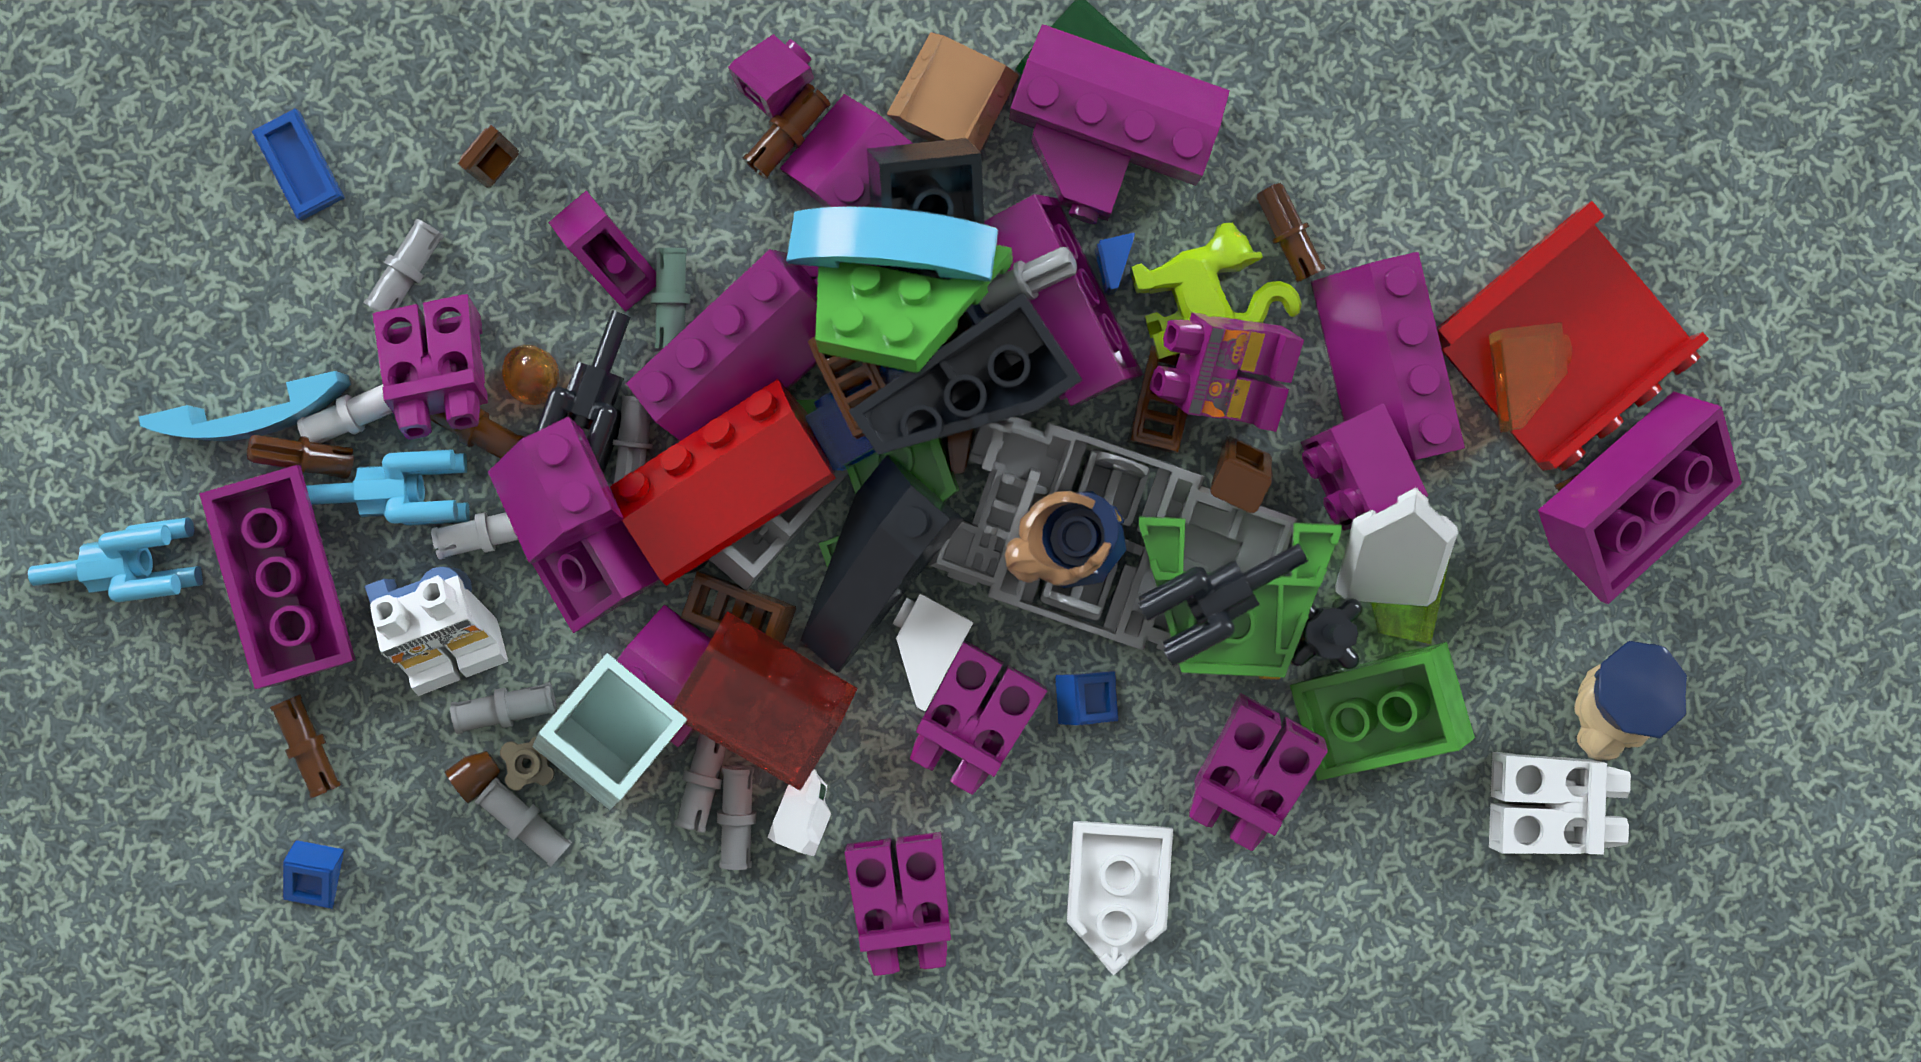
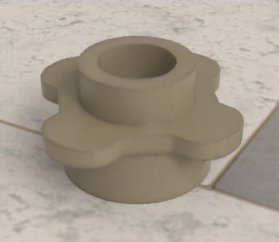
(518, 775)

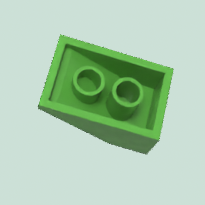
(1385, 711)

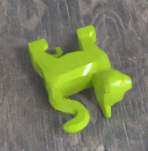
(1196, 285)

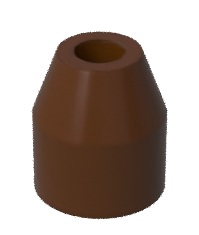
(473, 774)

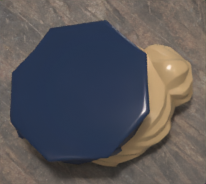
(1629, 699)

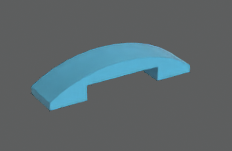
(893, 239)
(306, 398)

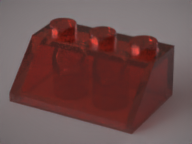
(763, 701)

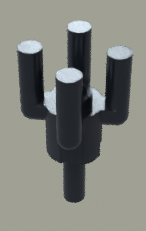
(592, 394)
(1214, 600)
(1330, 634)

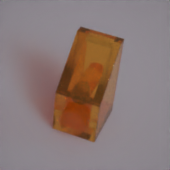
(1526, 370)

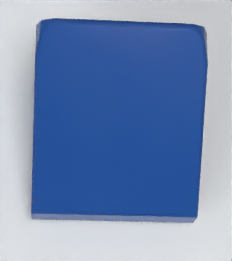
(1111, 260)
(1086, 698)
(311, 874)

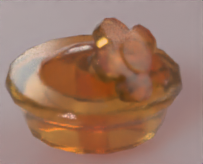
(530, 374)

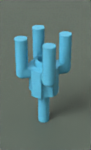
(399, 489)
(124, 563)

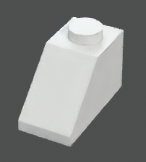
(928, 644)

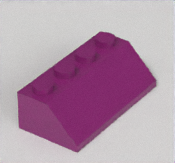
(1120, 104)
(1073, 308)
(733, 347)
(1389, 351)
(1642, 494)
(277, 577)

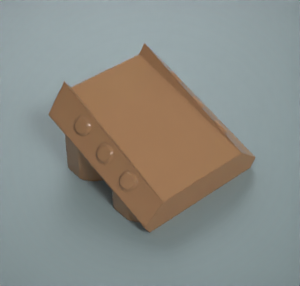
(952, 93)

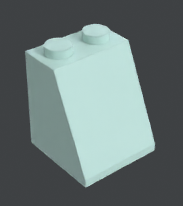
(608, 731)

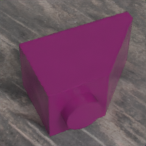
(772, 74)
(1080, 172)
(604, 250)

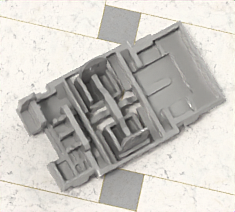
(1035, 463)

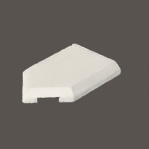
(1397, 554)
(1119, 887)

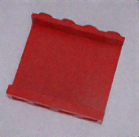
(1615, 327)

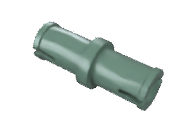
(670, 294)

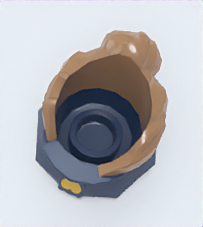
(1067, 540)

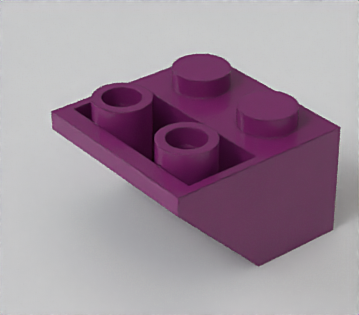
(1360, 466)

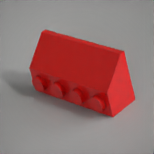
(722, 482)

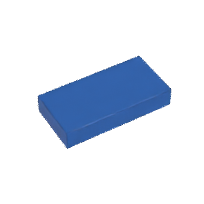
(298, 164)

